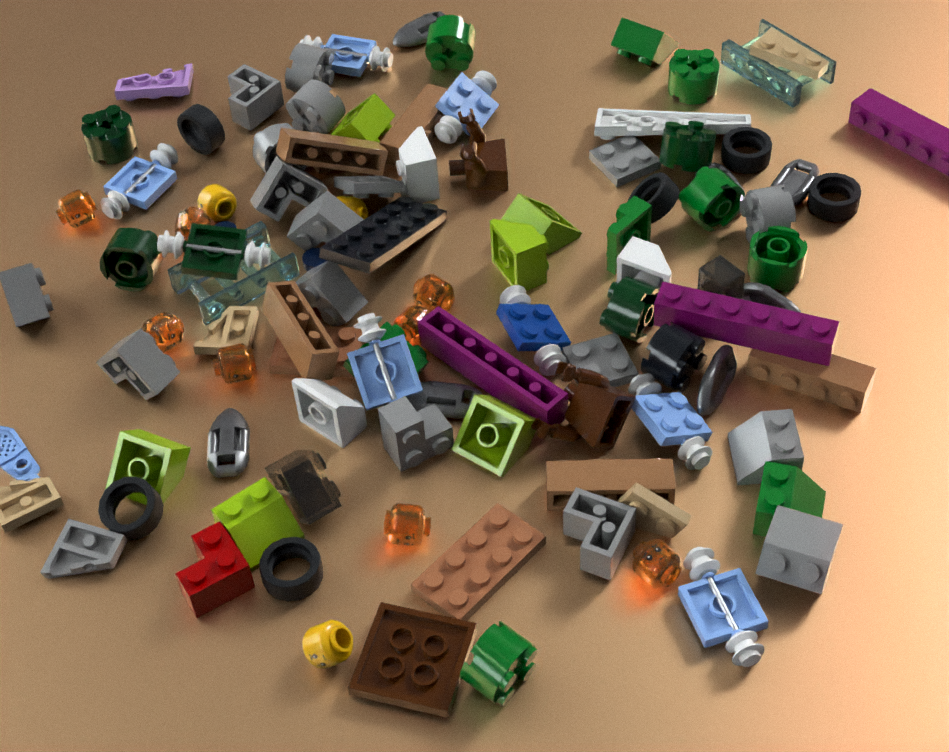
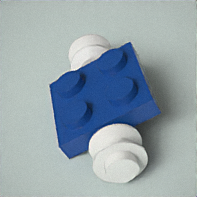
(533, 328)

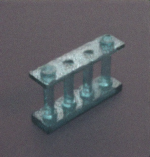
(767, 76)
(242, 291)

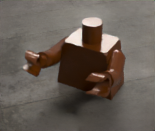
(483, 160)
(594, 409)

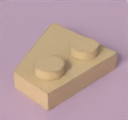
(234, 327)
(27, 501)
(654, 512)

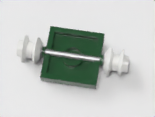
(213, 251)

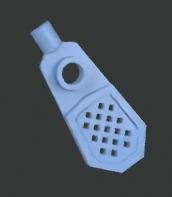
(14, 454)

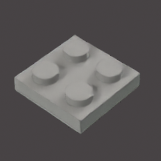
(624, 160)
(363, 185)
(604, 356)

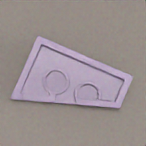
(164, 84)

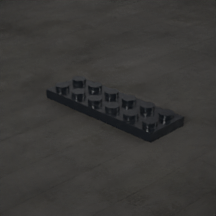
(383, 234)

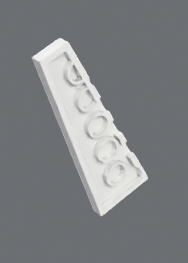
(648, 122)

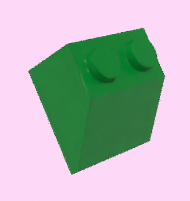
(643, 42)
(788, 488)

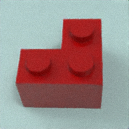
(218, 574)

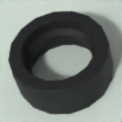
(201, 129)
(743, 162)
(659, 192)
(833, 210)
(116, 493)
(291, 589)

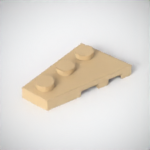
(789, 54)

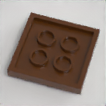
(413, 659)

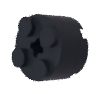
(674, 356)

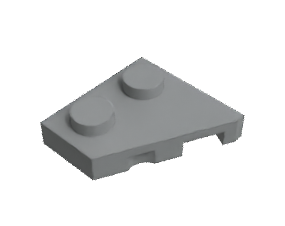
(83, 550)

